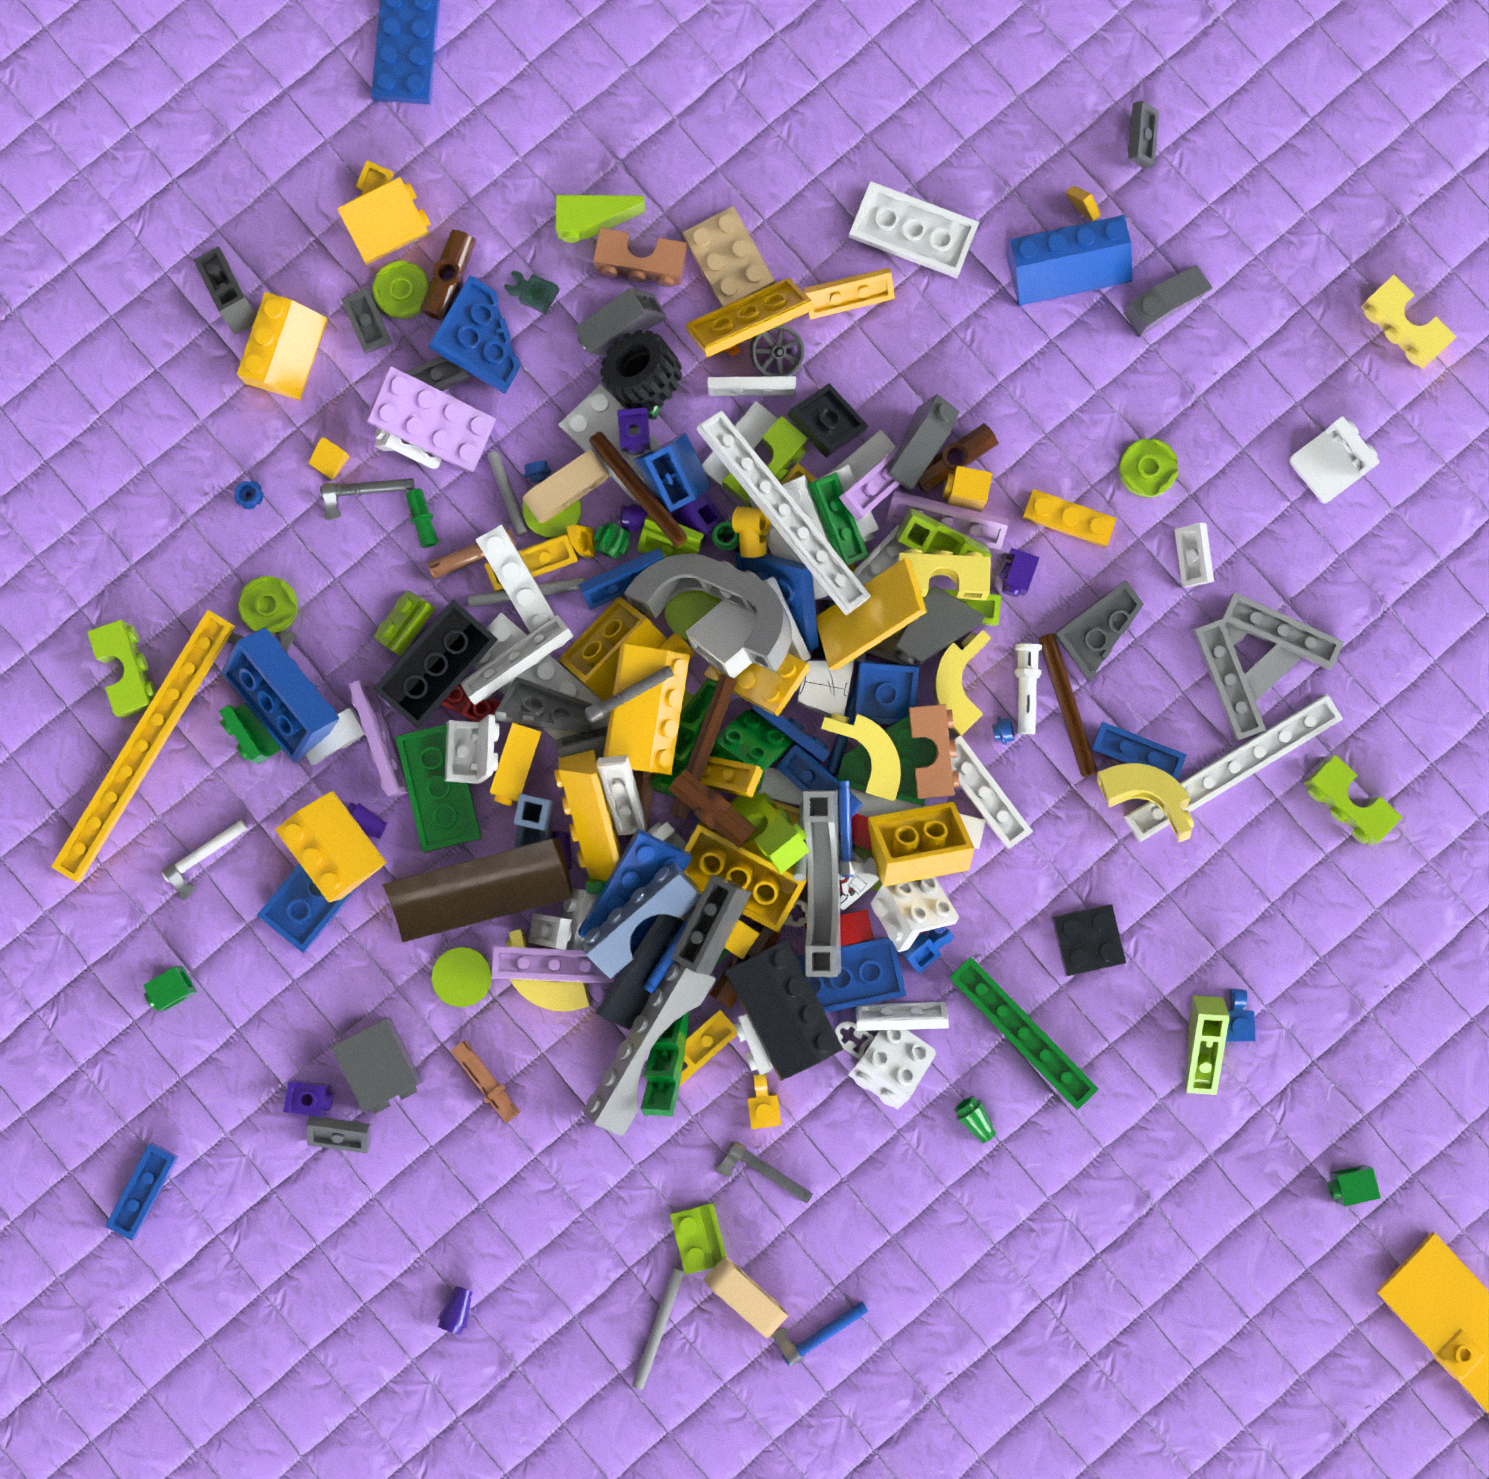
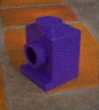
(629, 419)
(700, 516)
(1018, 573)
(295, 1098)

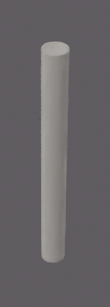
(546, 589)
(658, 1328)

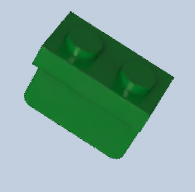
(253, 738)
(751, 741)

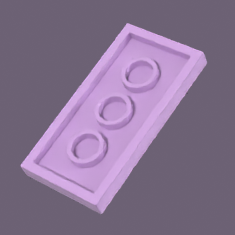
(430, 419)

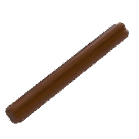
(638, 489)
(1068, 705)
(706, 737)

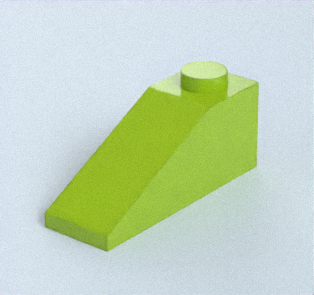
(584, 215)
(1205, 1044)

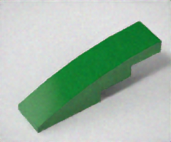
(689, 728)
(665, 1069)

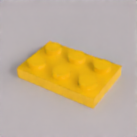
(767, 688)

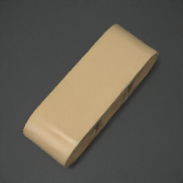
(566, 486)
(746, 1297)

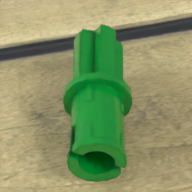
(421, 518)

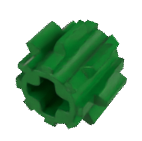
(611, 540)

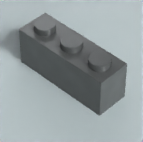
(710, 925)

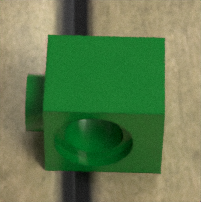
(169, 989)
(1353, 1185)

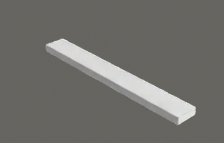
(783, 512)
(1241, 763)
(783, 790)

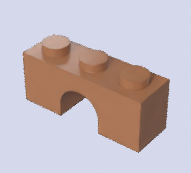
(663, 265)
(937, 777)

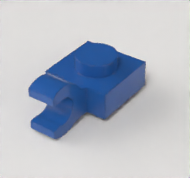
(925, 948)
(1241, 1021)

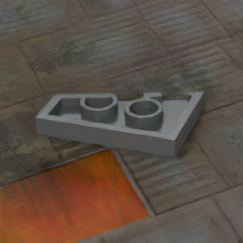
(1096, 629)
(542, 707)

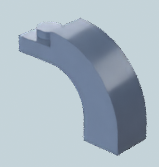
(532, 820)

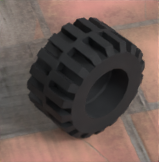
(624, 373)

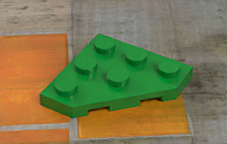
(911, 752)

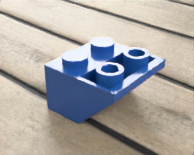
(673, 473)

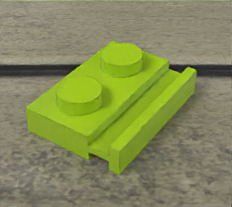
(654, 538)
(403, 622)
(698, 1237)

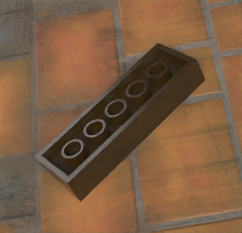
(480, 889)

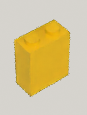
(384, 220)
(514, 764)

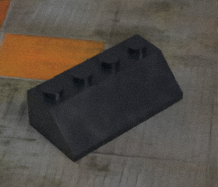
(435, 663)
(627, 994)
(783, 1010)

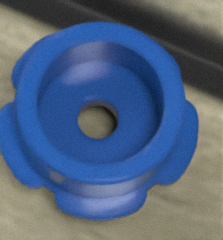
(537, 471)
(241, 494)
(1003, 730)

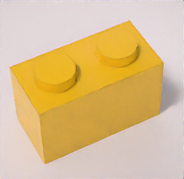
(967, 488)

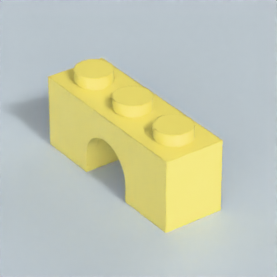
(1387, 310)
(968, 572)

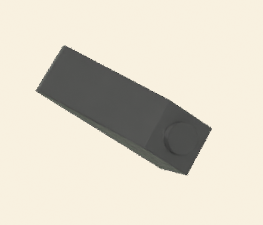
(226, 290)
(1166, 299)
(922, 440)

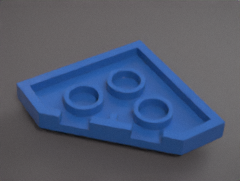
(477, 336)
(796, 586)

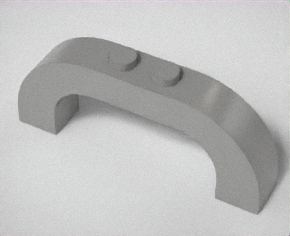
(687, 572)

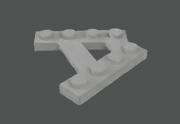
(1239, 689)

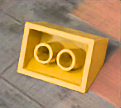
(281, 346)
(596, 652)
(919, 843)
(330, 846)

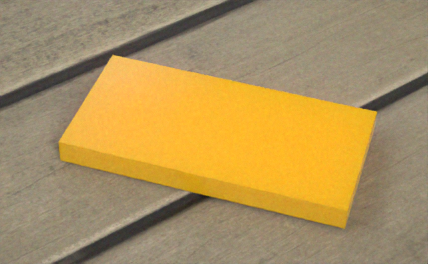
(749, 316)
(892, 605)

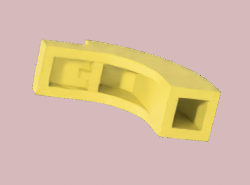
(948, 681)
(885, 762)
(1152, 784)
(549, 994)

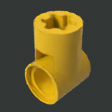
(752, 530)

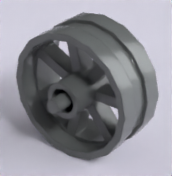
(777, 351)

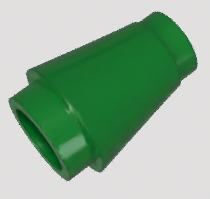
(721, 533)
(974, 1117)

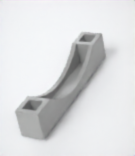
(823, 915)
(615, 1098)

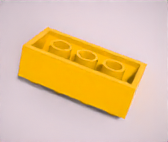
(650, 722)
(590, 814)
(771, 891)

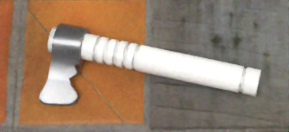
(174, 872)

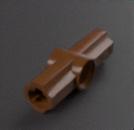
(454, 258)
(969, 447)
(712, 808)
(723, 990)

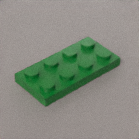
(441, 809)

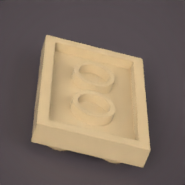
(728, 257)

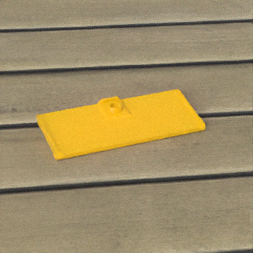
(1445, 1311)

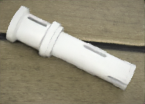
(1027, 672)

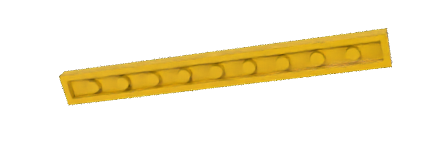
(143, 746)

